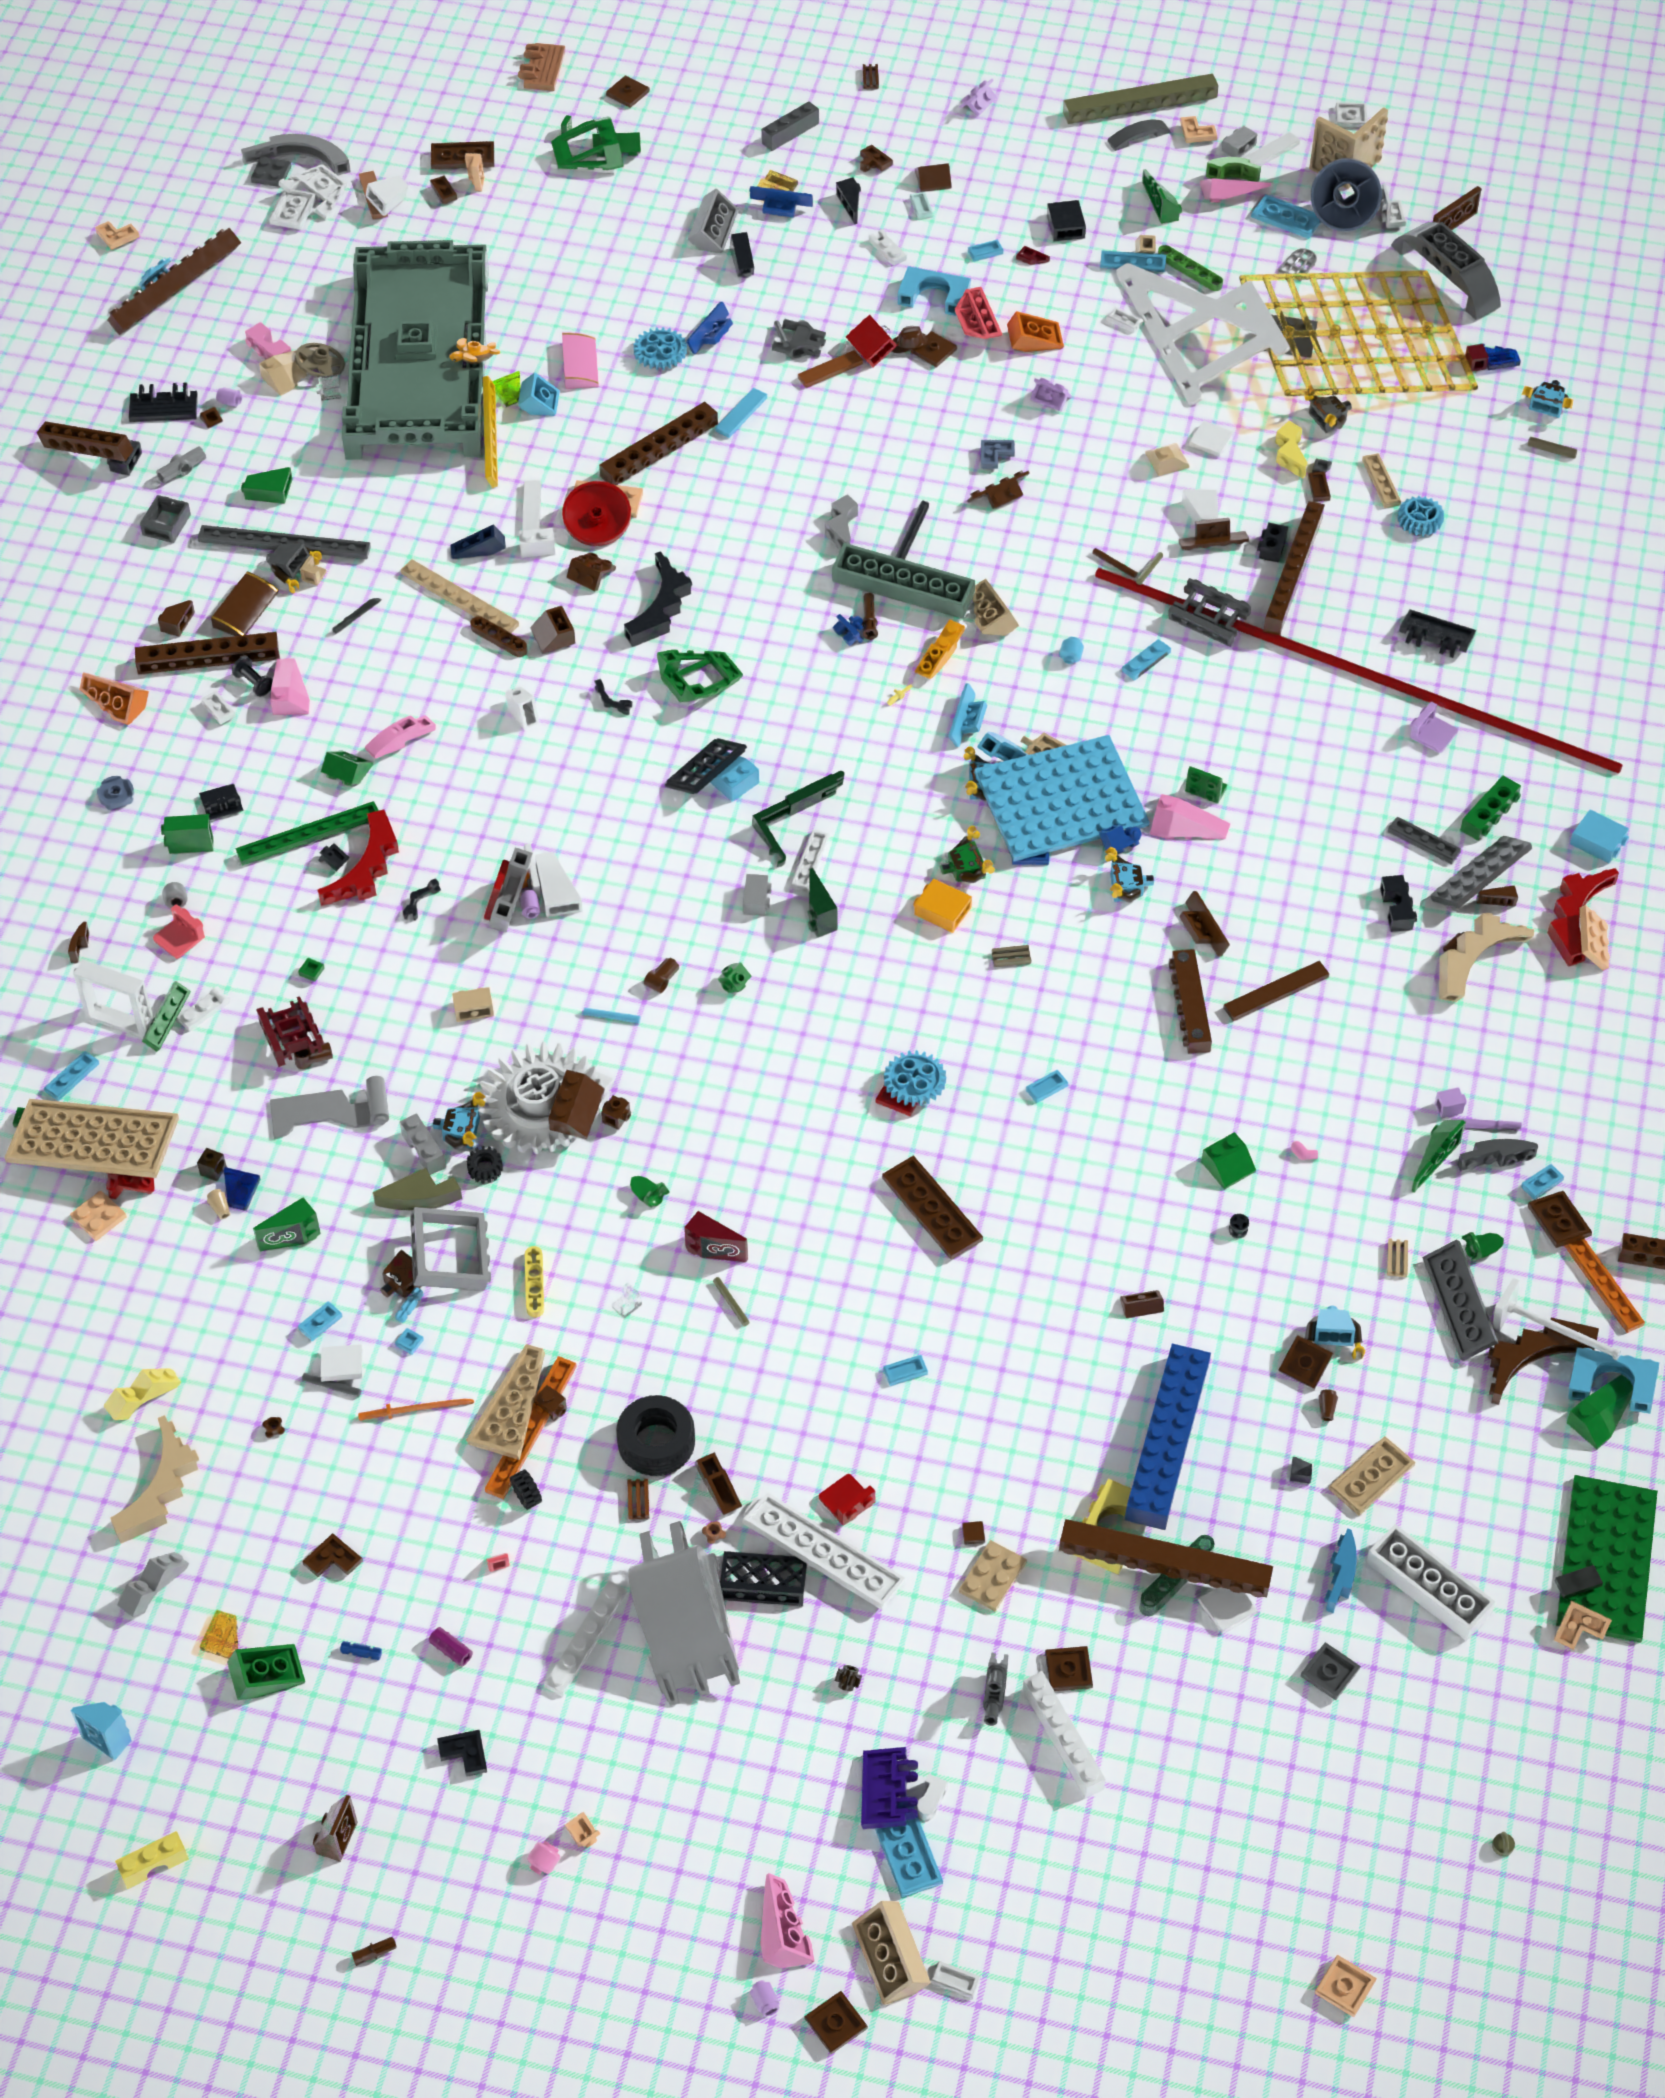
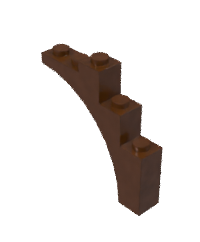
(1532, 1345)

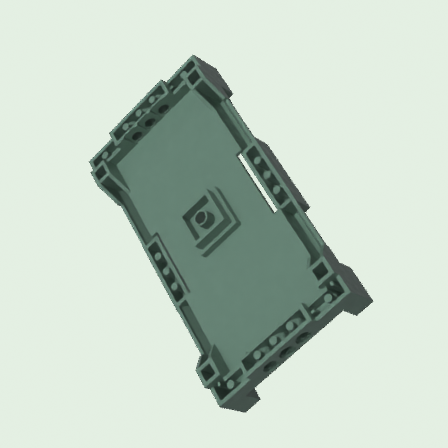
(404, 328)

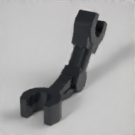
(608, 702)
(432, 886)

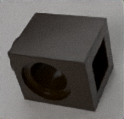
(211, 1164)

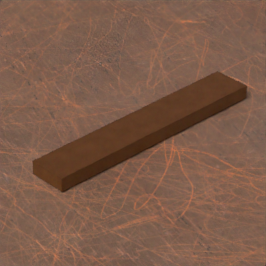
(1276, 990)

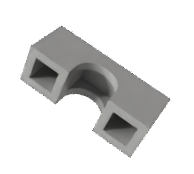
(420, 1138)

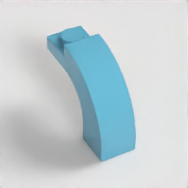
(1000, 747)

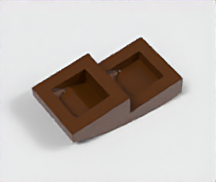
(79, 940)

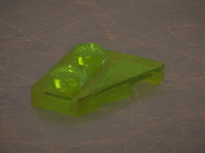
(508, 388)

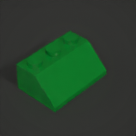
(628, 143)

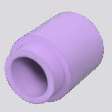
(229, 396)
(530, 904)
(764, 1998)

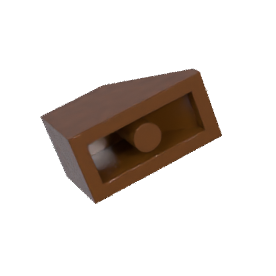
(176, 618)

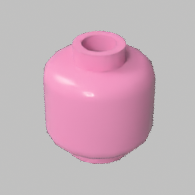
(543, 1857)

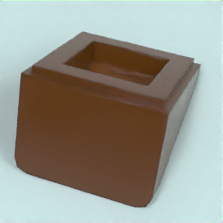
(211, 417)

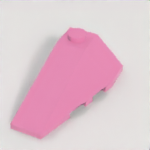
(781, 1932)

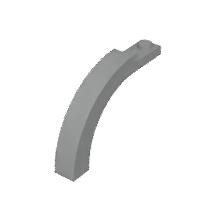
(299, 145)

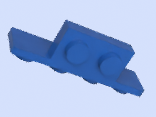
(780, 201)
(711, 328)

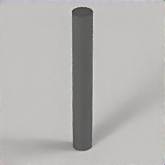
(781, 333)
(332, 1385)

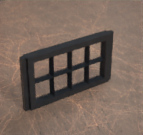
(725, 745)

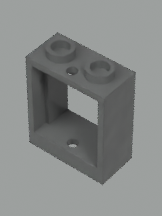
(162, 531)

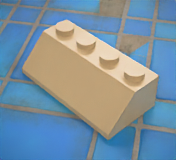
(890, 1952)

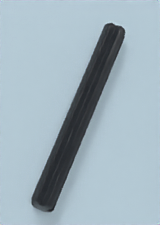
(913, 530)

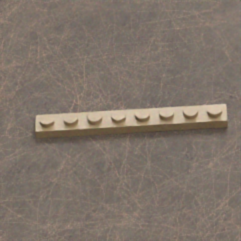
(457, 595)

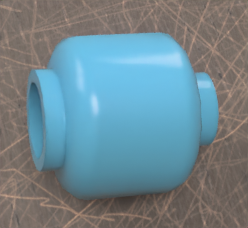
(1071, 650)

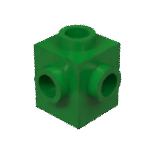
(734, 977)

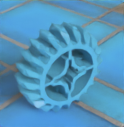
(1420, 516)

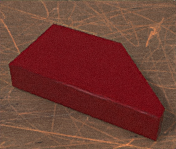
(1032, 256)

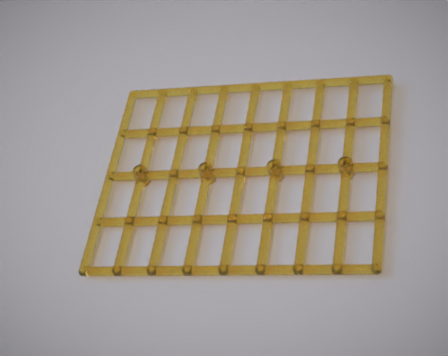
(1379, 332)

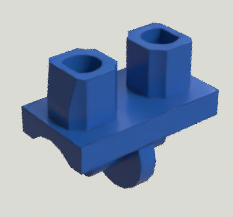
(843, 625)

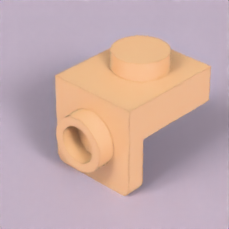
(582, 1830)

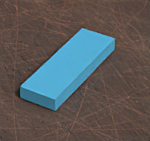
(71, 1075)

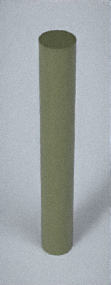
(1149, 568)
(731, 1301)

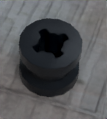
(1240, 1220)

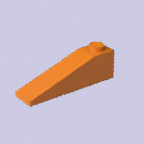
(116, 698)

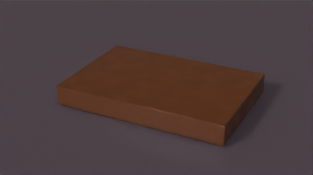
(1559, 1219)

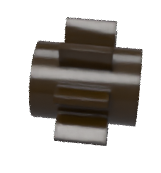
(848, 1678)

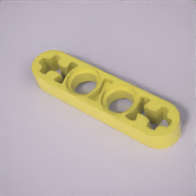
(537, 1281)

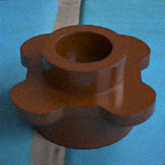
(269, 1423)

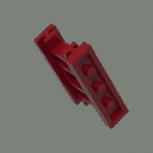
(294, 1040)

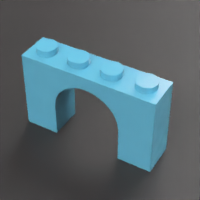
(919, 279)
(1592, 1363)

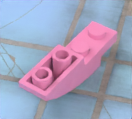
(397, 734)

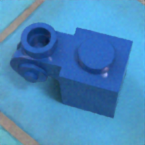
(1119, 838)

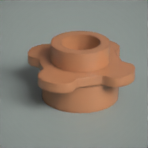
(713, 1526)

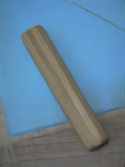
(1552, 447)

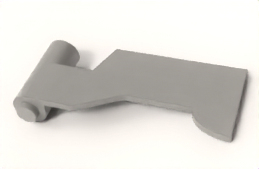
(331, 1107)

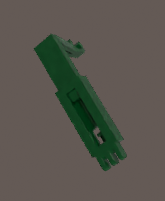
(794, 803)

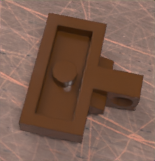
(874, 158)

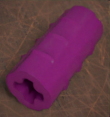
(450, 1646)

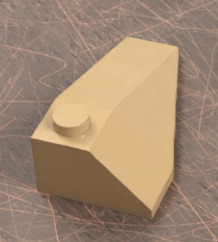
(282, 371)
(991, 612)

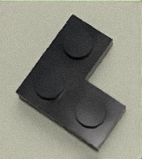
(464, 1745)

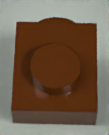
(551, 1402)

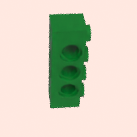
(1491, 808)

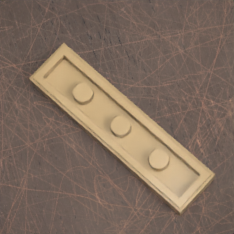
(1381, 480)

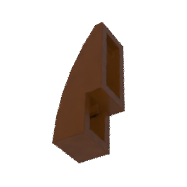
(718, 1483)

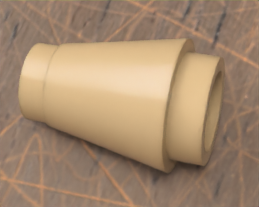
(218, 1203)

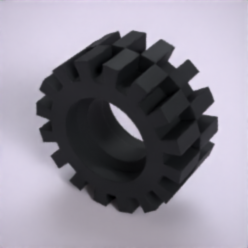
(484, 1155)
(526, 1489)

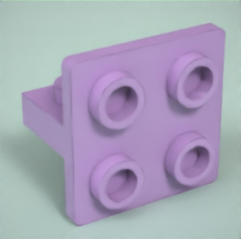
(979, 97)
(1049, 394)

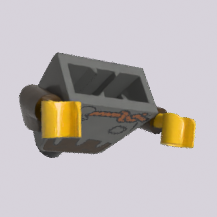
(1328, 411)
(288, 560)

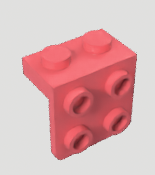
(180, 933)

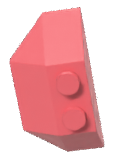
(976, 315)

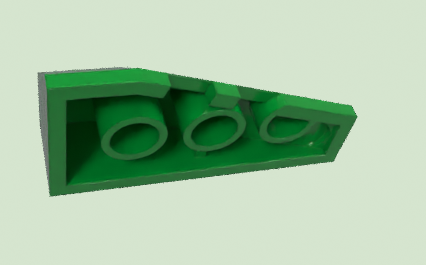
(1601, 1411)

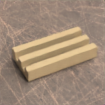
(1398, 1244)

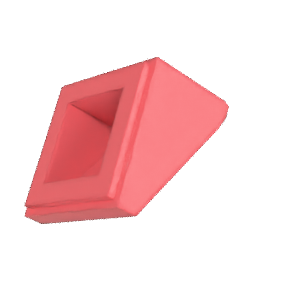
(498, 1562)

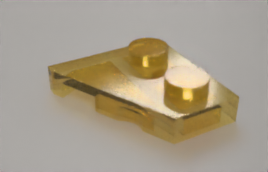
(221, 1635)

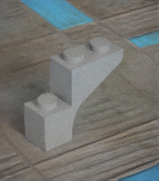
(842, 513)
(156, 1575)

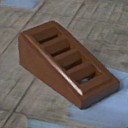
(1498, 896)

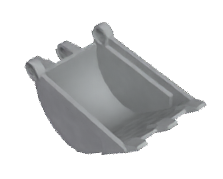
(683, 1615)

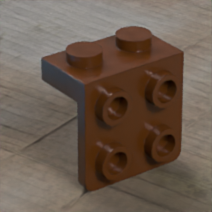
(588, 570)

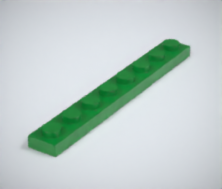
(305, 834)

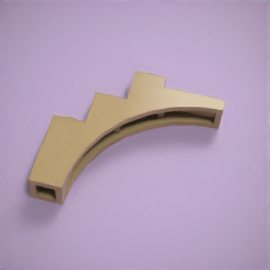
(1456, 964)
(150, 1509)

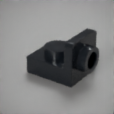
(333, 856)

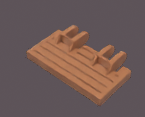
(543, 66)

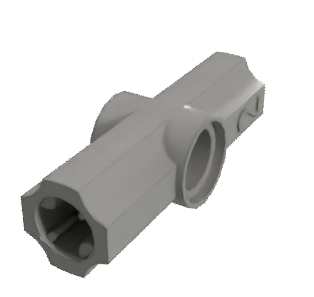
(181, 464)

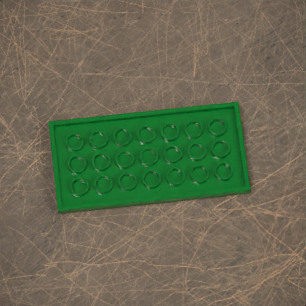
(1614, 1532)

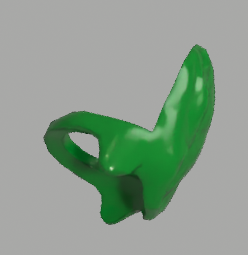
(648, 1191)
(1482, 1245)

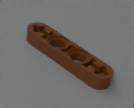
(497, 638)

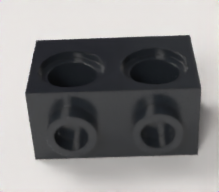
(1273, 542)

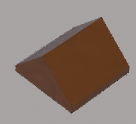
(933, 177)

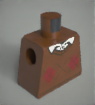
(399, 1276)

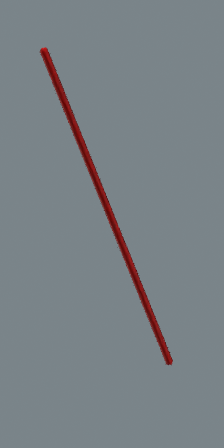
(1374, 676)

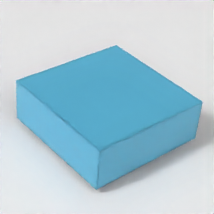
(409, 1341)

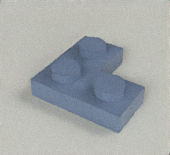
(993, 449)

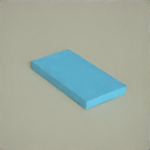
(1286, 216)
(909, 1857)

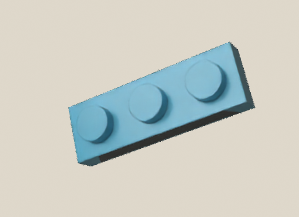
(1146, 659)

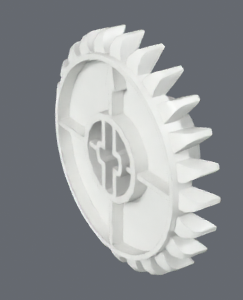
(525, 1096)

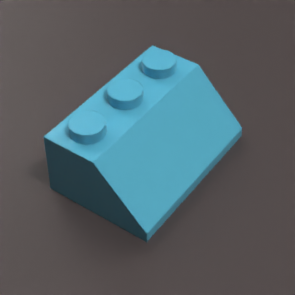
(102, 1727)

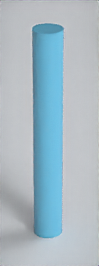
(611, 1015)

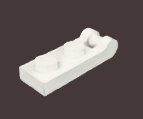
(887, 247)
(203, 1009)

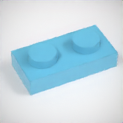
(1542, 1181)
(320, 1321)

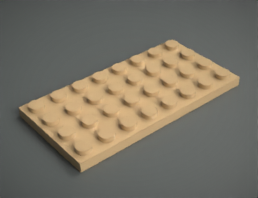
(92, 1138)

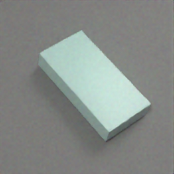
(921, 205)

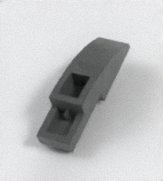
(1501, 1150)

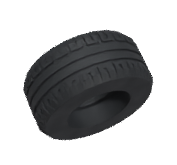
(655, 1459)

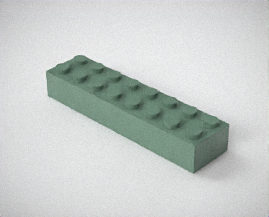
(903, 580)

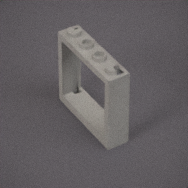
(448, 1279)

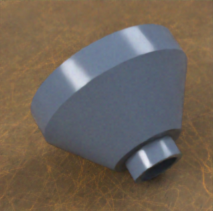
(1355, 209)

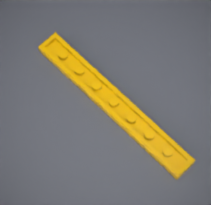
(490, 431)

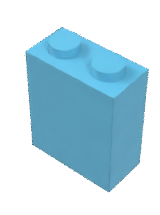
(1600, 836)

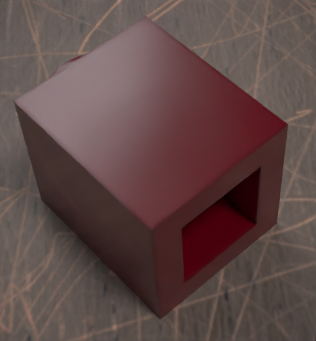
(1476, 357)

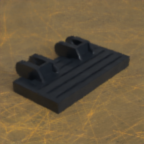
(163, 407)
(1437, 630)

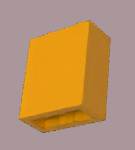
(942, 905)

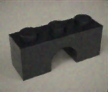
(1396, 890)

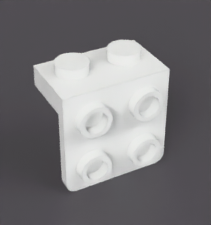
(1391, 210)

